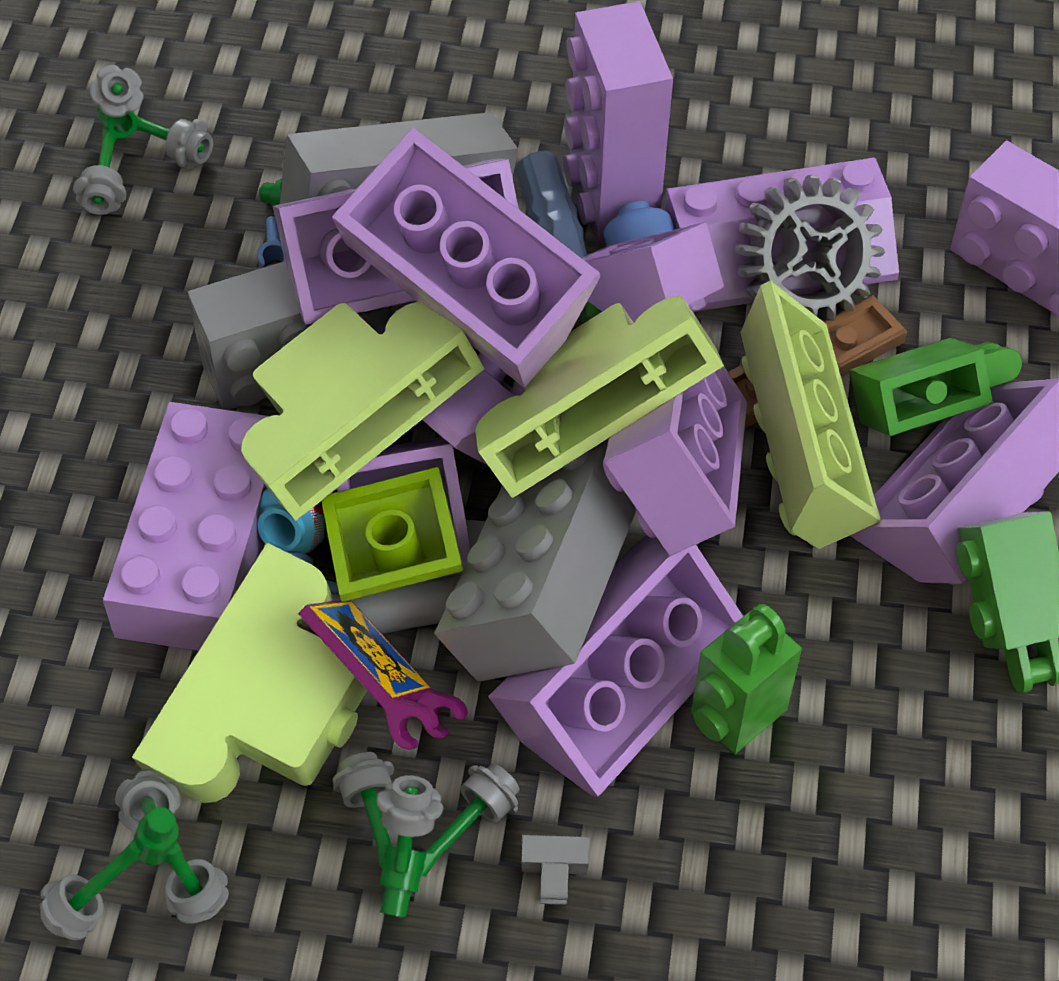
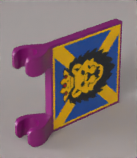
(381, 670)

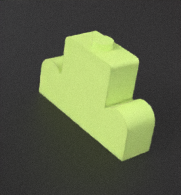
(595, 388)
(350, 397)
(256, 689)

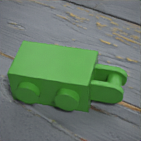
(930, 383)
(1015, 592)
(745, 679)

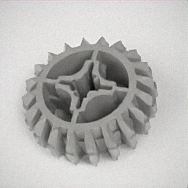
(847, 228)

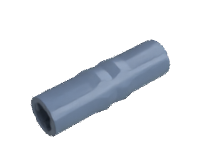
(549, 199)

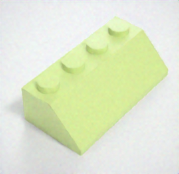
(806, 420)

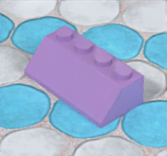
(727, 205)
(467, 255)
(332, 273)
(966, 474)
(630, 669)

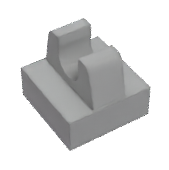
(555, 859)

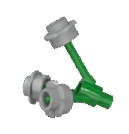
(118, 97)
(146, 807)
(410, 811)

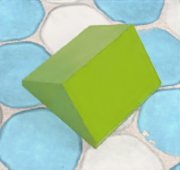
(391, 534)

